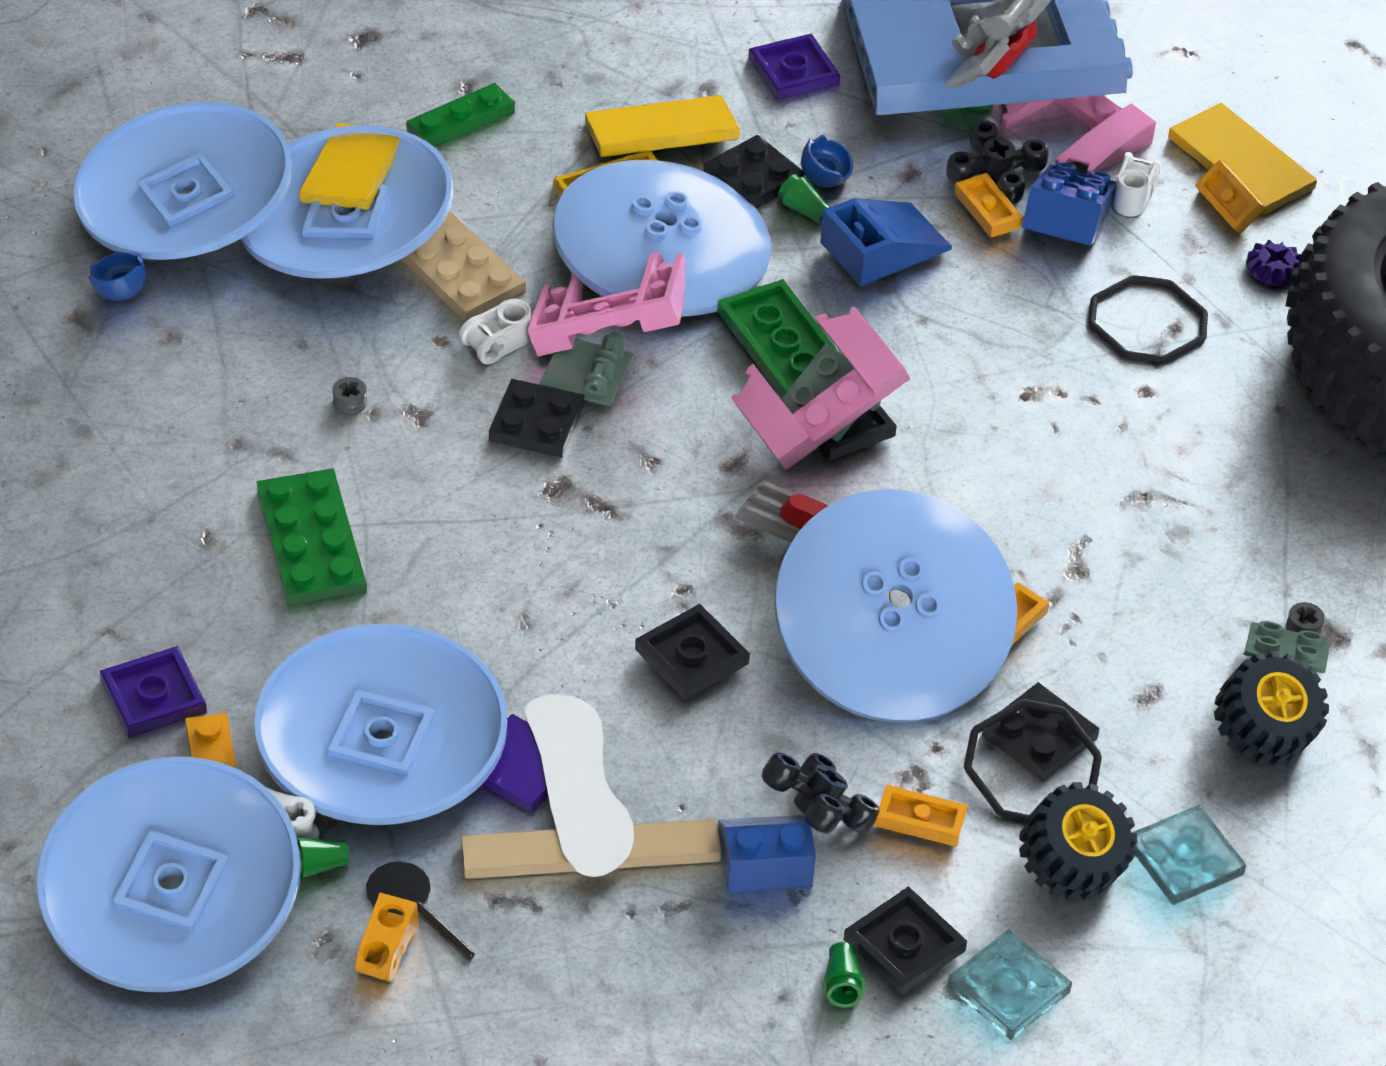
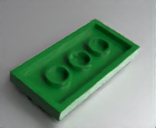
(774, 331)
(311, 537)

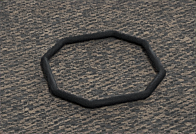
(1145, 356)
(1003, 714)

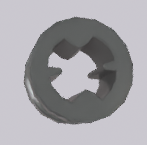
(349, 386)
(1305, 611)

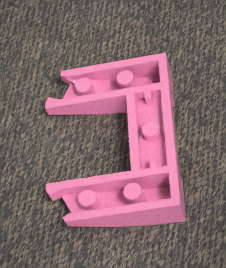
(1111, 132)
(563, 314)
(873, 378)

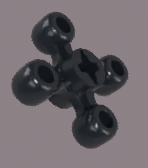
(998, 160)
(820, 793)

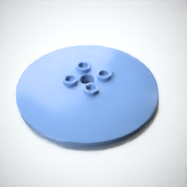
(216, 150)
(617, 219)
(326, 242)
(885, 657)
(395, 678)
(158, 821)

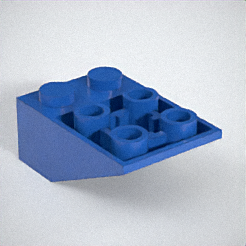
(1069, 203)
(879, 237)

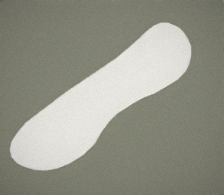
(588, 817)

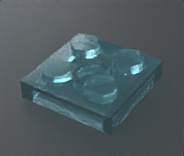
(1187, 855)
(1009, 984)

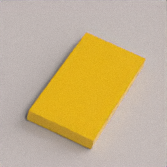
(662, 125)
(1252, 157)

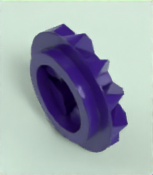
(1274, 272)

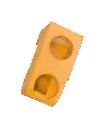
(386, 937)

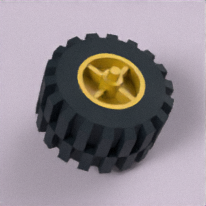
(1271, 708)
(1077, 841)

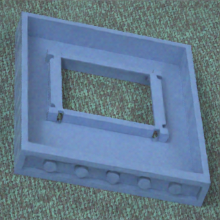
(911, 56)

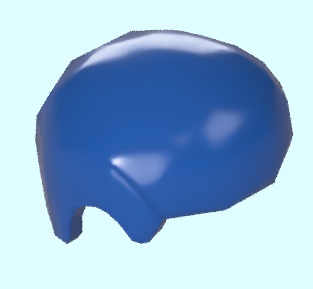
(826, 162)
(118, 276)

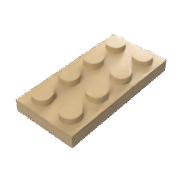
(464, 270)

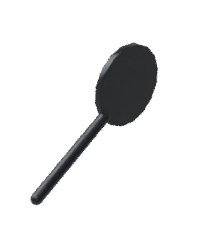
(412, 884)

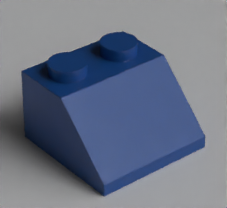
(767, 853)

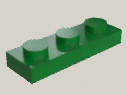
(462, 115)

